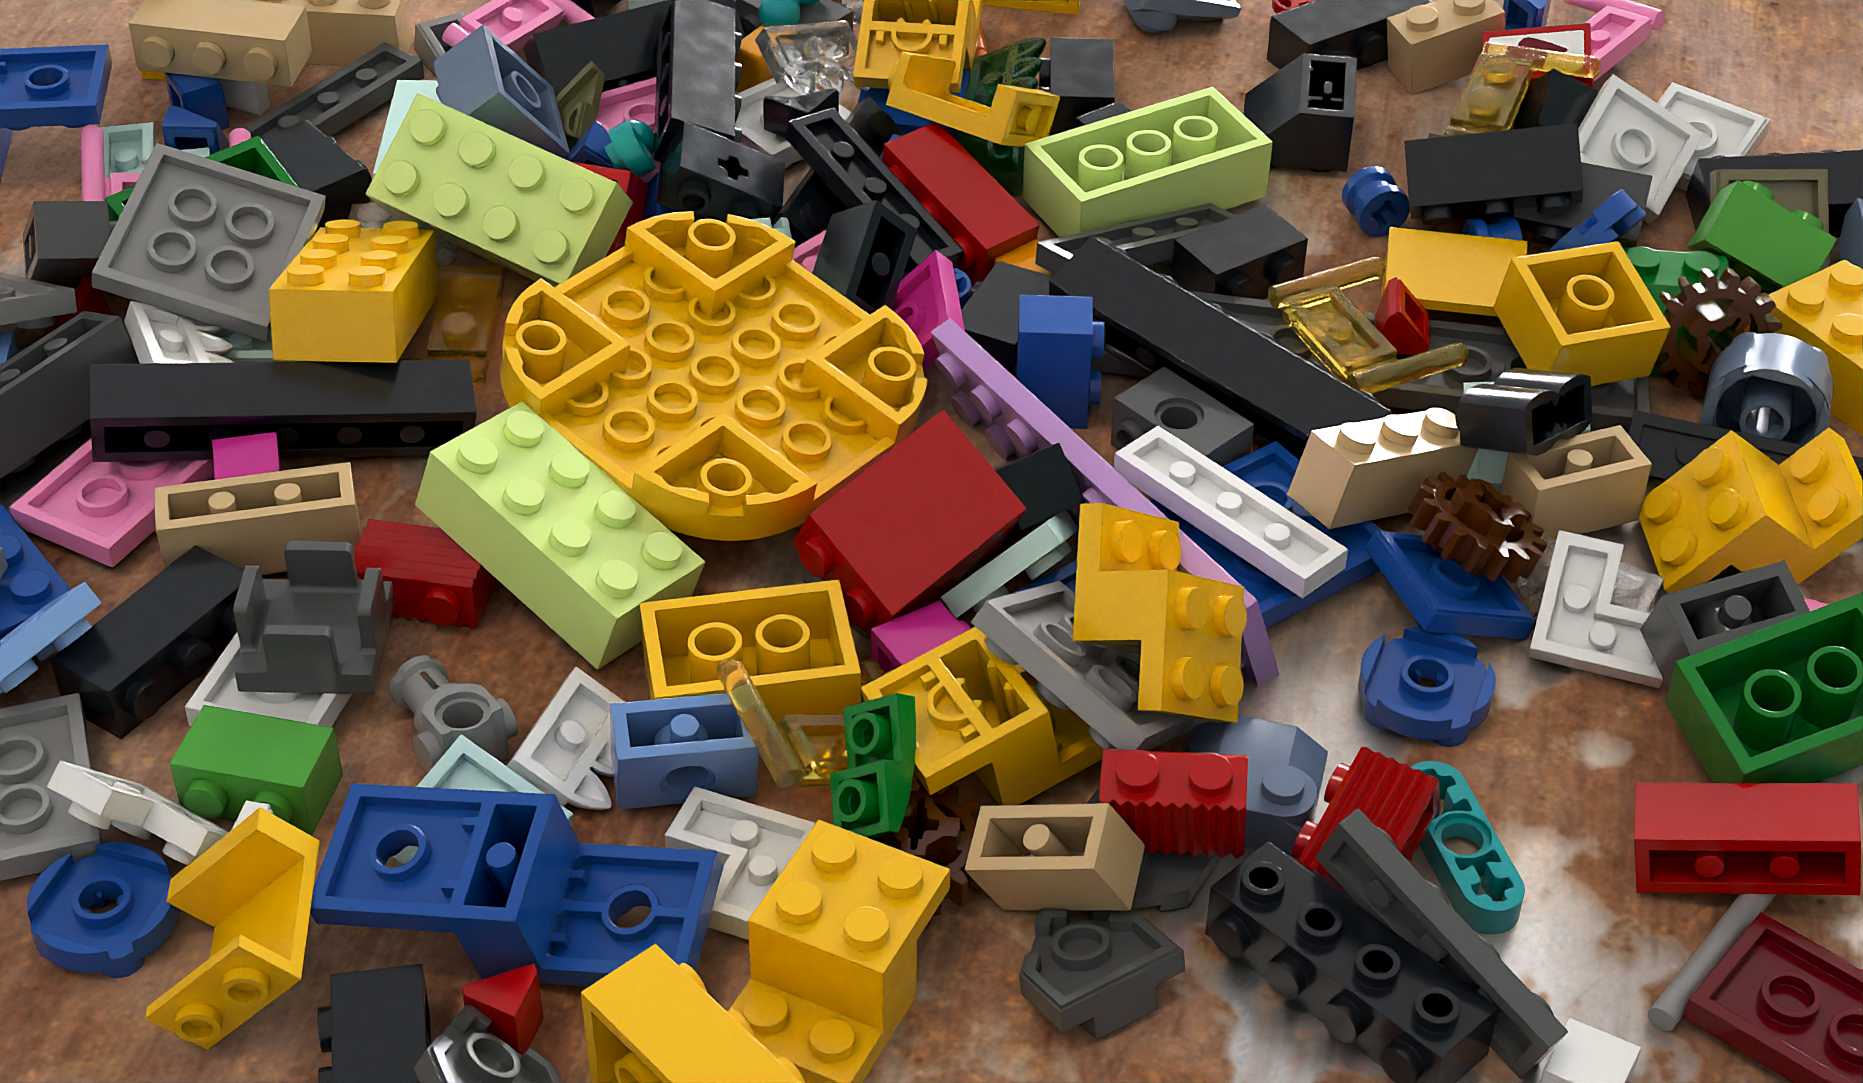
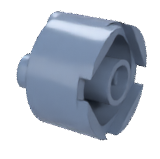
(1770, 388)

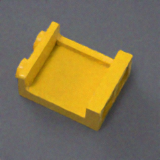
(1016, 117)

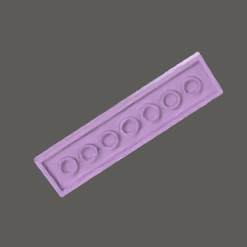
(1022, 425)

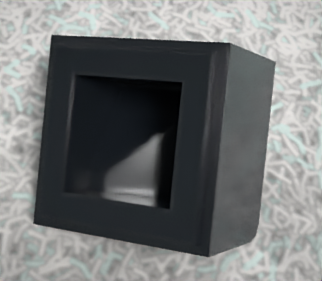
(780, 110)

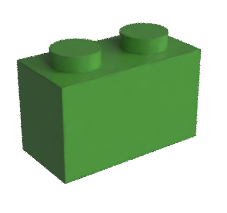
(1762, 236)
(256, 759)

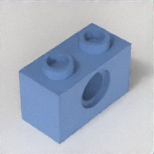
(678, 744)

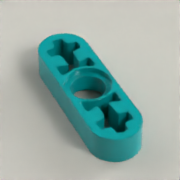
(1462, 873)

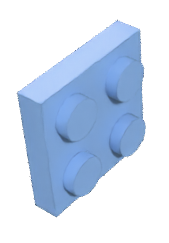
(44, 633)

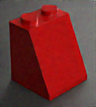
(910, 525)

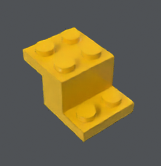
(915, 26)
(1752, 513)
(1177, 621)
(986, 720)
(838, 952)

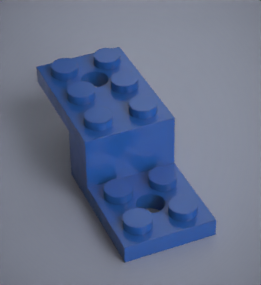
(51, 88)
(510, 882)

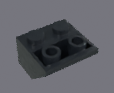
(1307, 112)

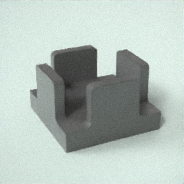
(316, 628)

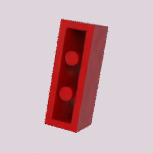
(960, 197)
(1747, 838)

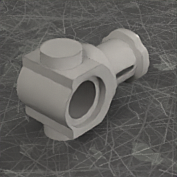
(448, 710)

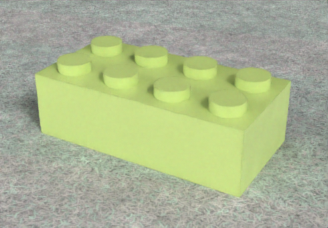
(1147, 164)
(497, 194)
(555, 531)

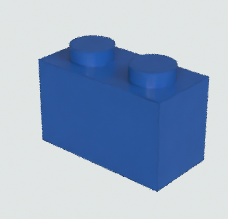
(1056, 354)

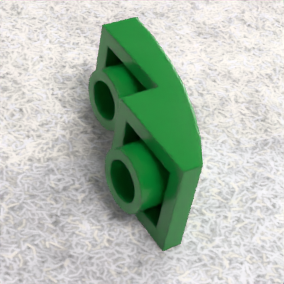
(880, 760)

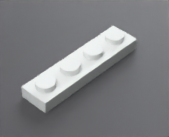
(1231, 511)

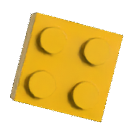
(1582, 313)

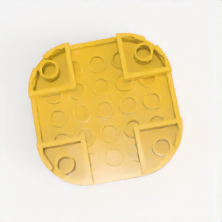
(714, 375)

